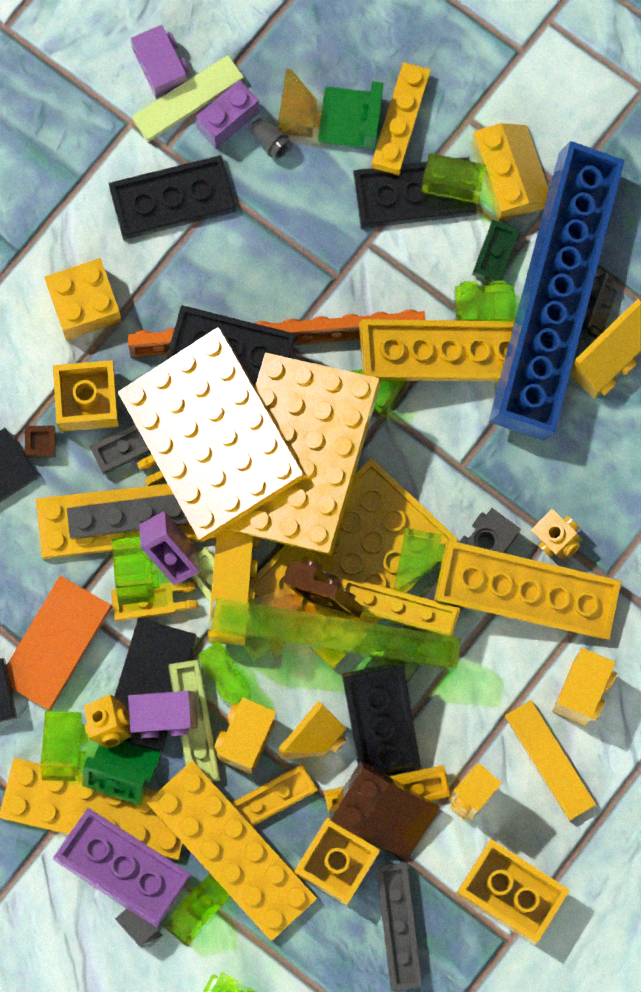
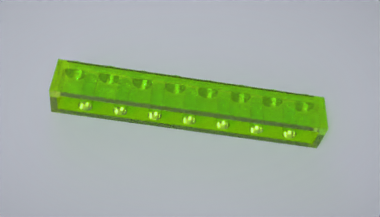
(334, 634)

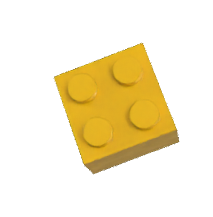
(83, 299)
(85, 396)
(584, 686)
(246, 735)
(336, 861)

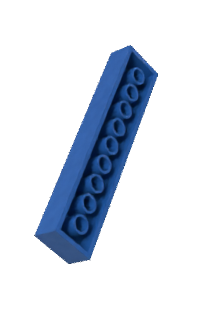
(556, 291)

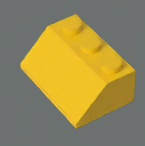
(512, 170)
(610, 354)

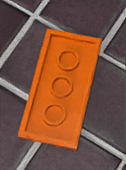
(56, 642)

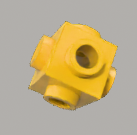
(557, 535)
(107, 721)

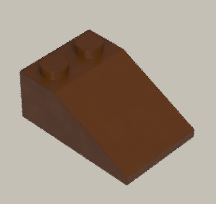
(382, 810)

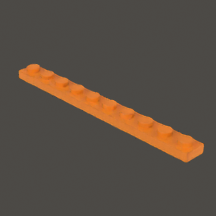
(308, 331)

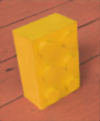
(512, 892)

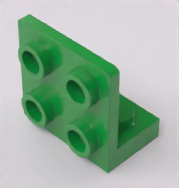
(351, 116)
(121, 771)

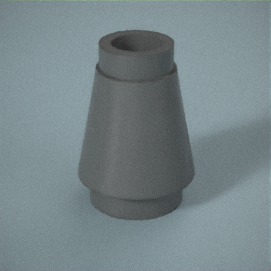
(273, 140)

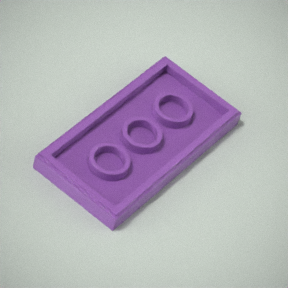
(122, 867)

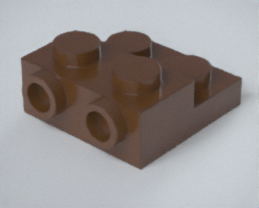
(320, 588)

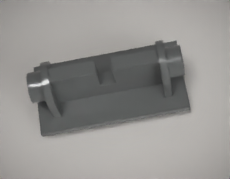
(603, 295)

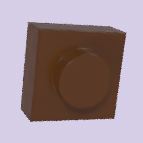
(40, 441)

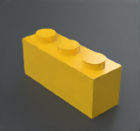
(473, 792)

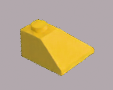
(314, 735)

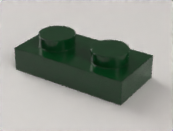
(496, 251)

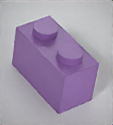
(159, 60)
(227, 114)
(169, 548)
(163, 712)

